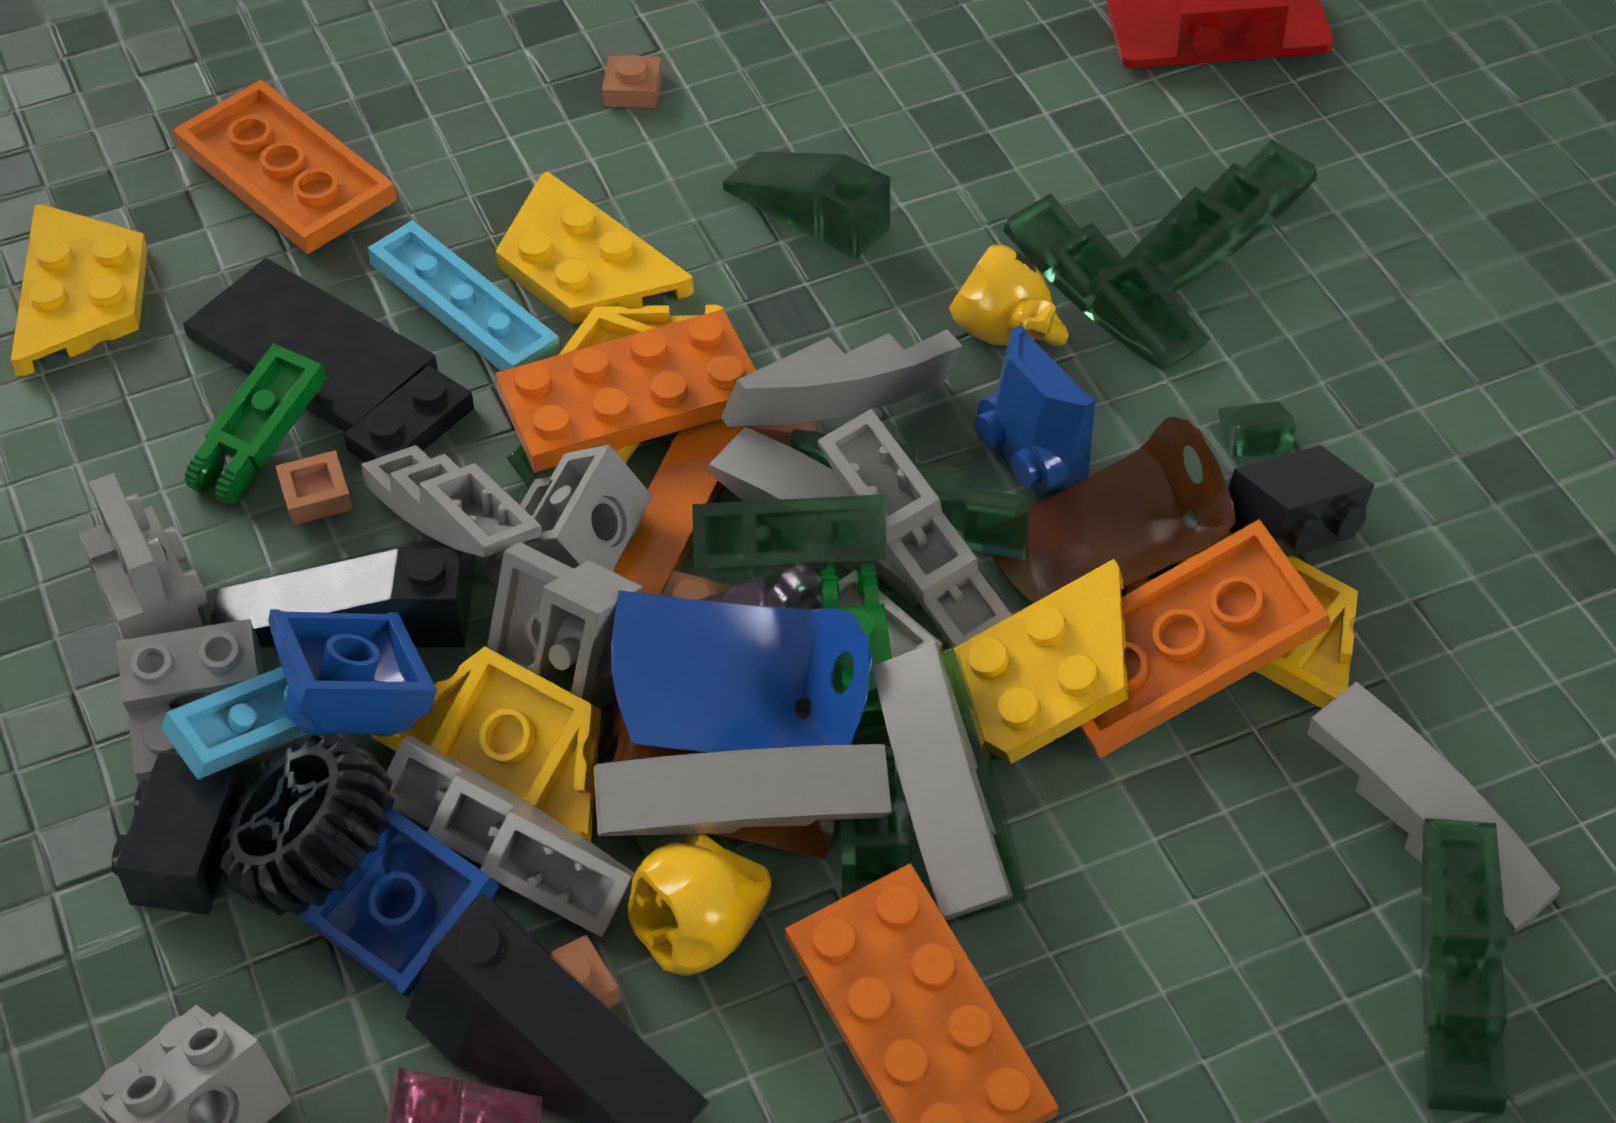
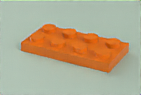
(285, 166)
(624, 388)
(1206, 630)
(916, 1009)

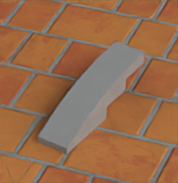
(830, 384)
(769, 470)
(449, 502)
(919, 536)
(940, 782)
(1415, 782)
(741, 789)
(508, 836)

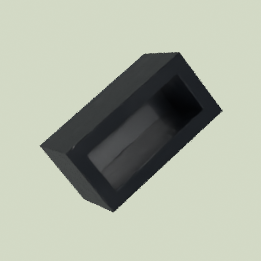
(1301, 499)
(175, 836)

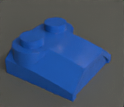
(1038, 418)
(350, 672)
(400, 903)

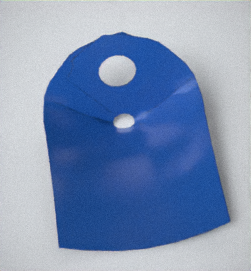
(733, 673)

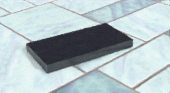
(278, 307)

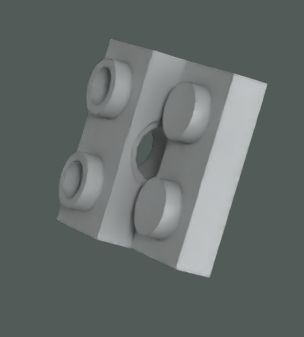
(583, 510)
(140, 566)
(558, 621)
(178, 669)
(191, 1074)

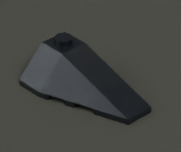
(416, 579)
(531, 1026)

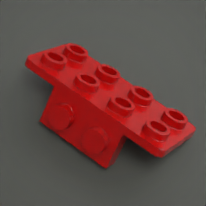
(1215, 30)

